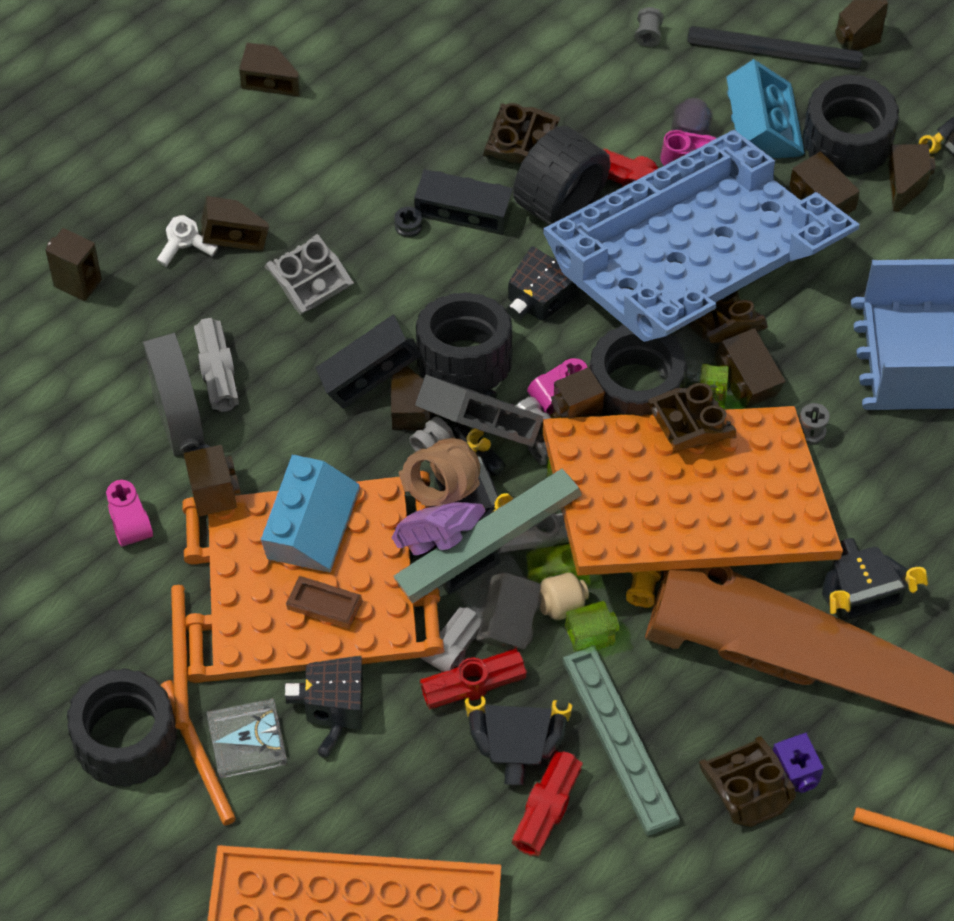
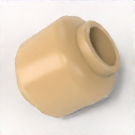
(562, 594)

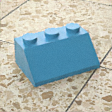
(765, 110)
(309, 514)

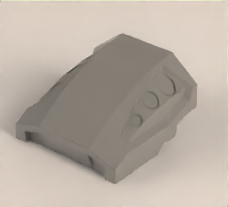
(309, 274)

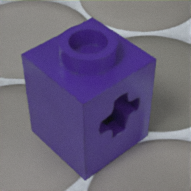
(799, 762)

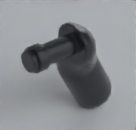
(330, 741)

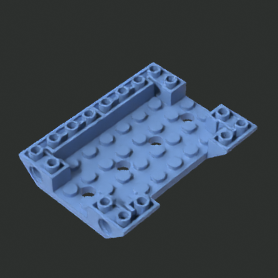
(678, 218)

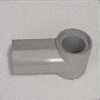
(457, 637)

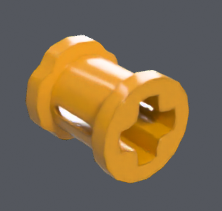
(643, 588)

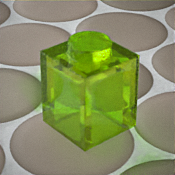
(591, 626)

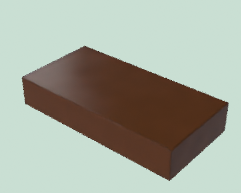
(324, 602)

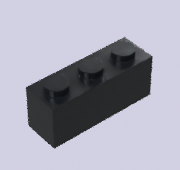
(464, 201)
(368, 361)

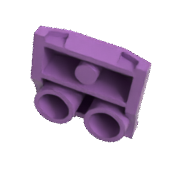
(437, 526)

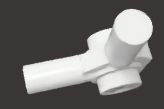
(183, 233)

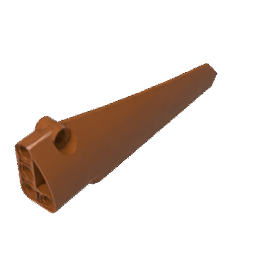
(793, 641)

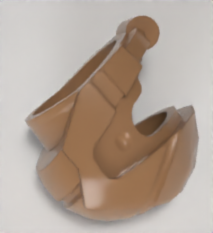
(453, 466)

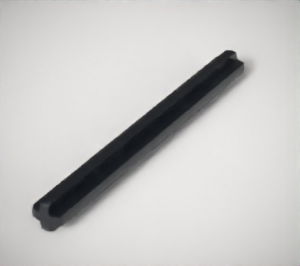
(774, 47)

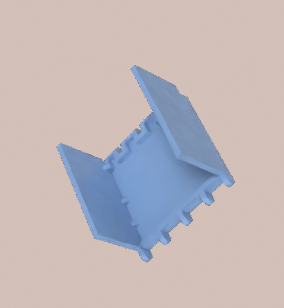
(908, 334)

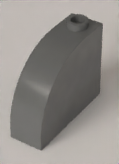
(173, 393)
(479, 410)

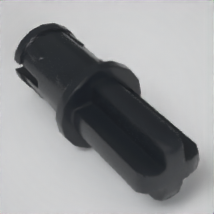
(491, 459)

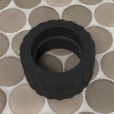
(853, 98)
(561, 175)
(465, 318)
(624, 348)
(114, 691)

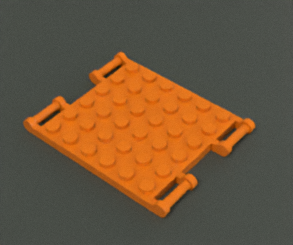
(249, 592)

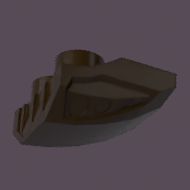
(517, 131)
(728, 319)
(691, 417)
(750, 782)

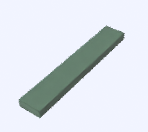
(488, 535)
(621, 741)

